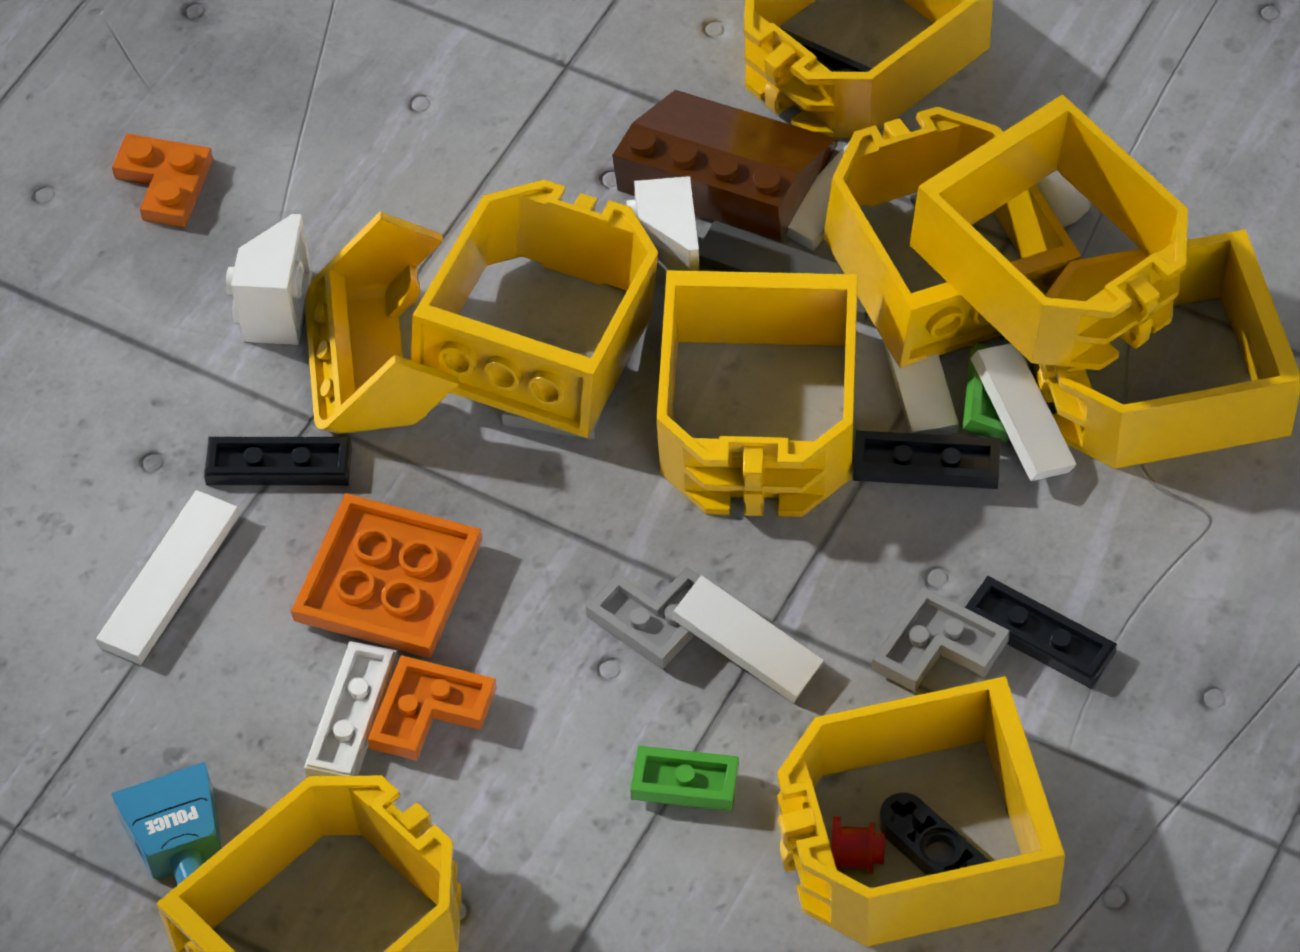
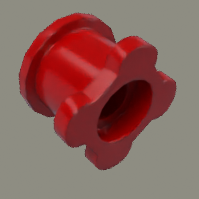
(856, 846)

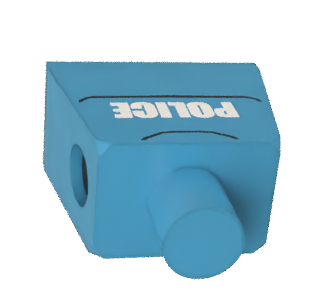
(172, 821)

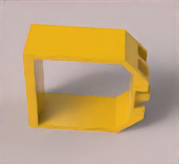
(851, 101)
(894, 166)
(756, 311)
(1036, 325)
(516, 370)
(1191, 421)
(292, 826)
(934, 901)

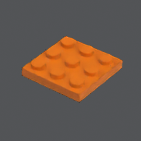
(387, 575)

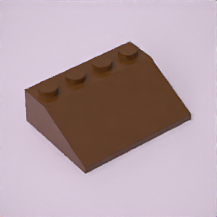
(738, 162)

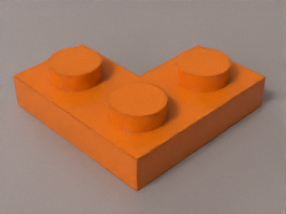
(171, 170)
(425, 693)

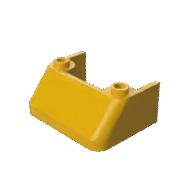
(356, 334)

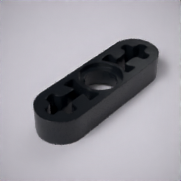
(932, 830)

